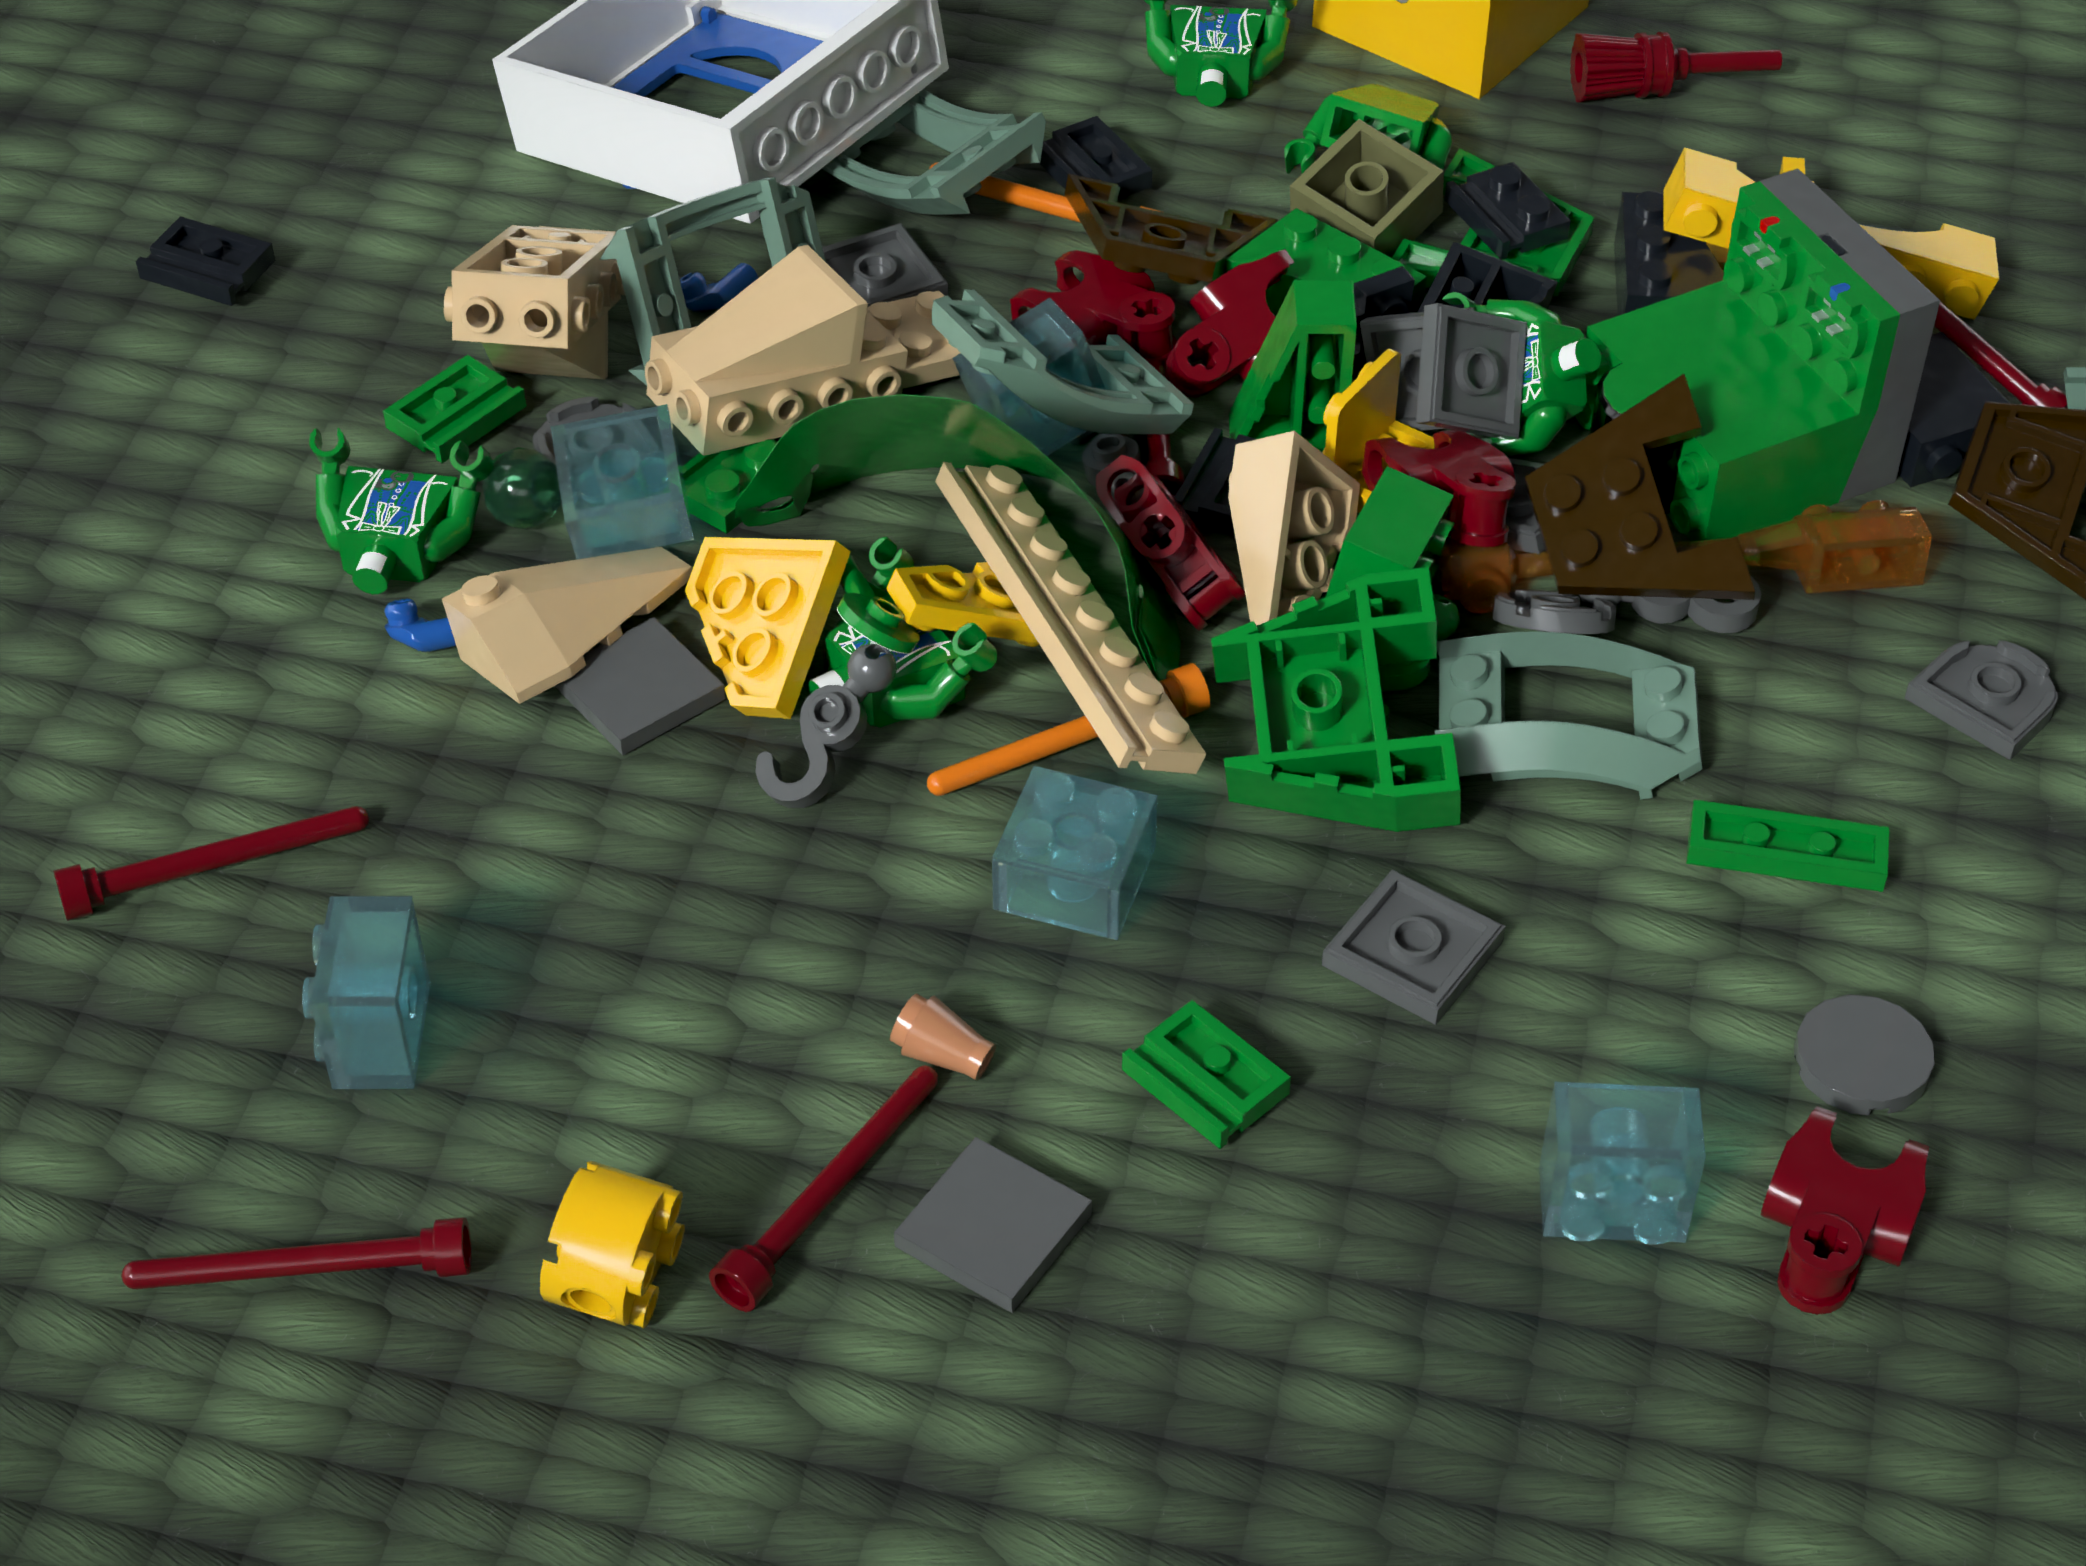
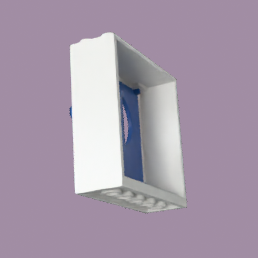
(584, 76)

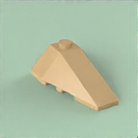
(1287, 520)
(538, 621)

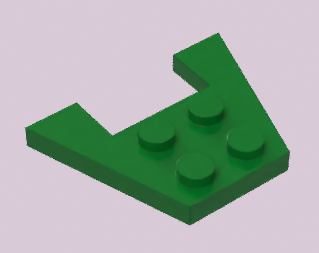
(1550, 261)

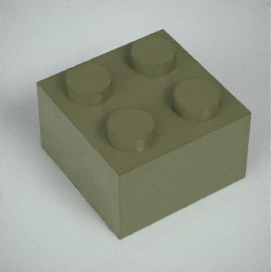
(1371, 189)

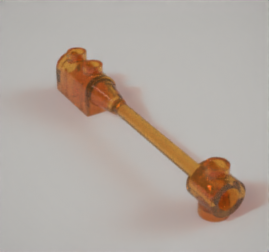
(1824, 547)

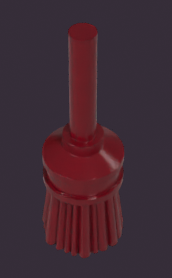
(1650, 64)

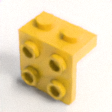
(1368, 413)

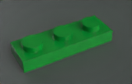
(1788, 845)

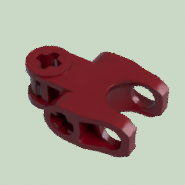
(1108, 304)
(1231, 326)
(1460, 465)
(1188, 567)
(1839, 1213)

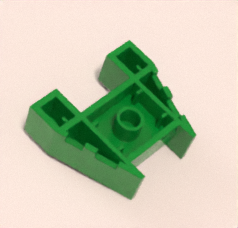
(1324, 709)

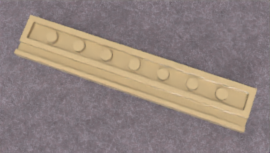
(1070, 620)

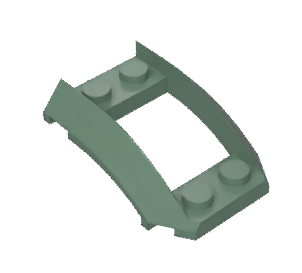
(977, 144)
(649, 264)
(1135, 393)
(1474, 711)

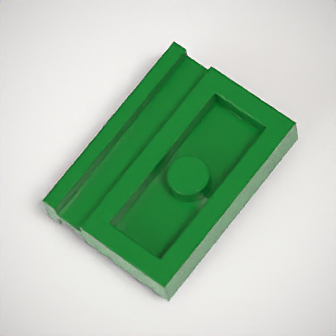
(454, 407)
(719, 479)
(1206, 1073)

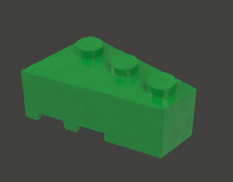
(1319, 254)
(1300, 364)

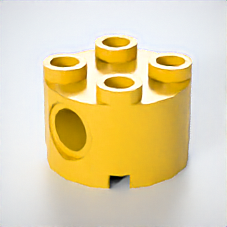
(611, 1244)

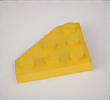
(764, 614)

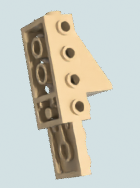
(538, 300)
(789, 350)

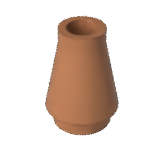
(940, 1037)

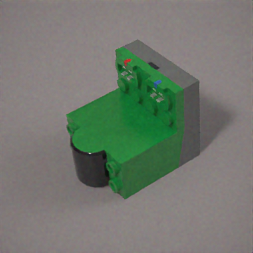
(1791, 361)

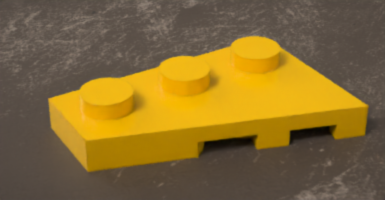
(950, 599)

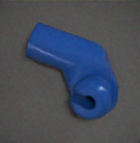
(713, 296)
(416, 631)

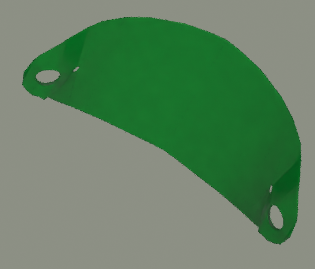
(923, 432)

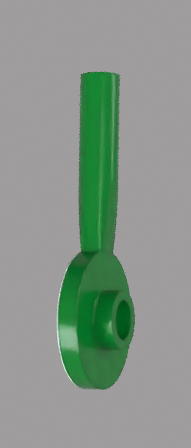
(872, 615)

